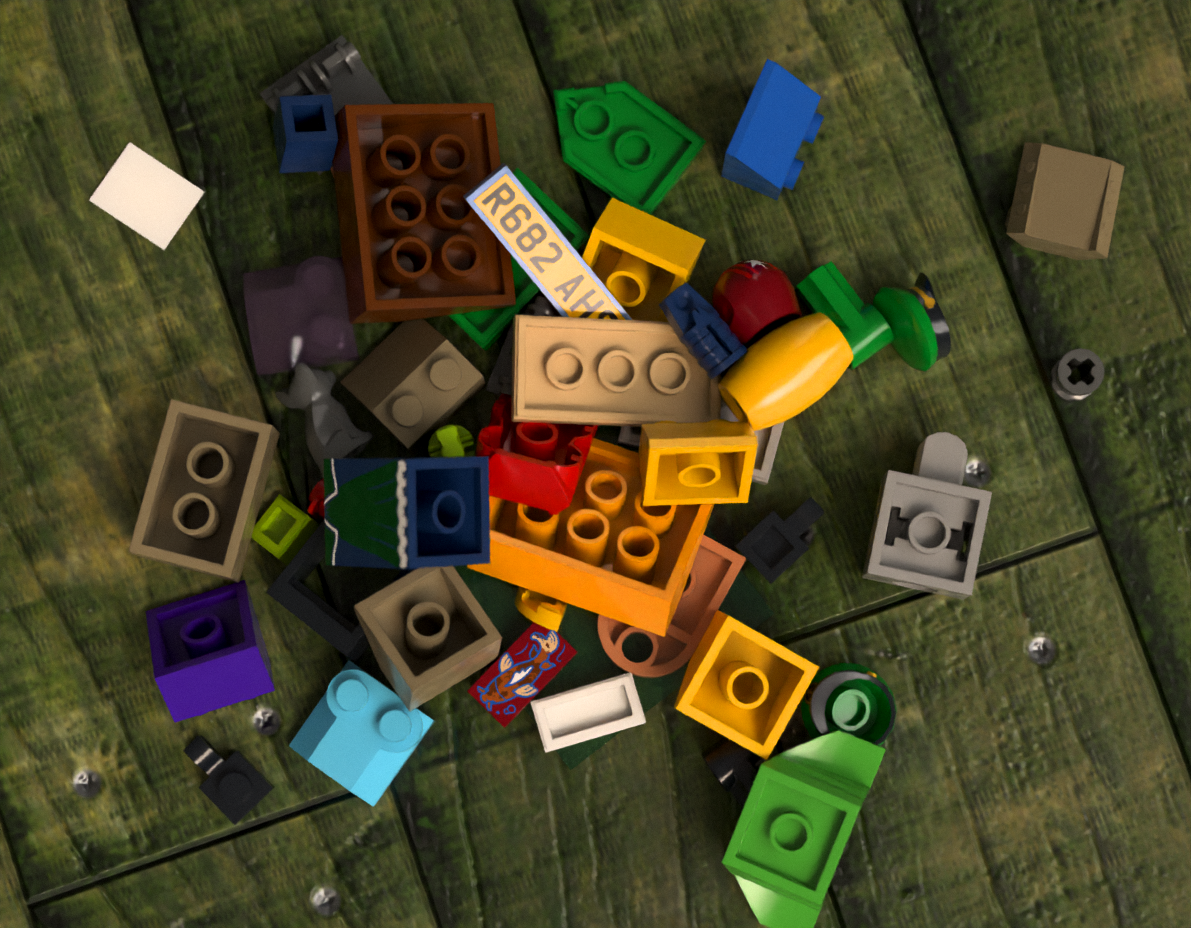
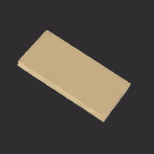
(606, 373)

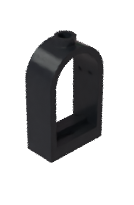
(310, 608)

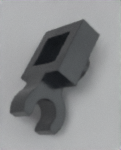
(776, 543)
(233, 783)

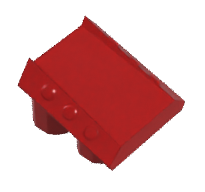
(533, 460)

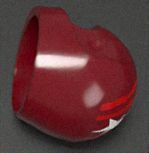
(752, 297)

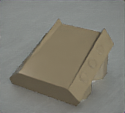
(1064, 202)

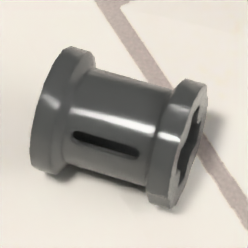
(1090, 381)

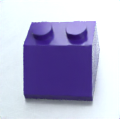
(208, 651)

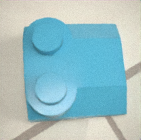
(360, 733)

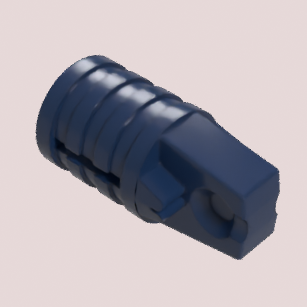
(702, 330)

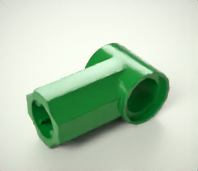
(860, 323)

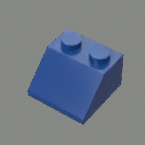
(771, 133)

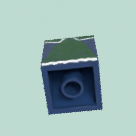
(407, 511)

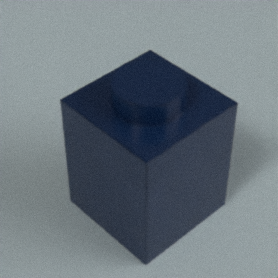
(305, 133)

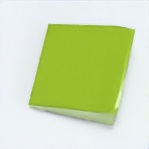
(283, 529)

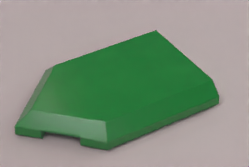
(624, 142)

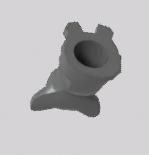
(327, 423)

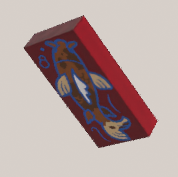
(522, 672)

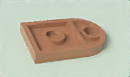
(703, 594)

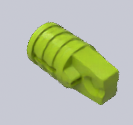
(451, 442)

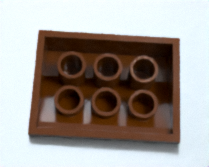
(402, 212)

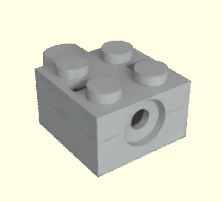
(925, 520)

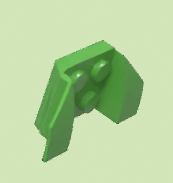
(800, 826)

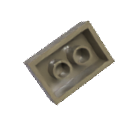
(204, 491)

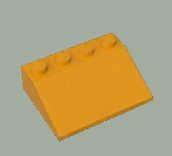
(602, 548)

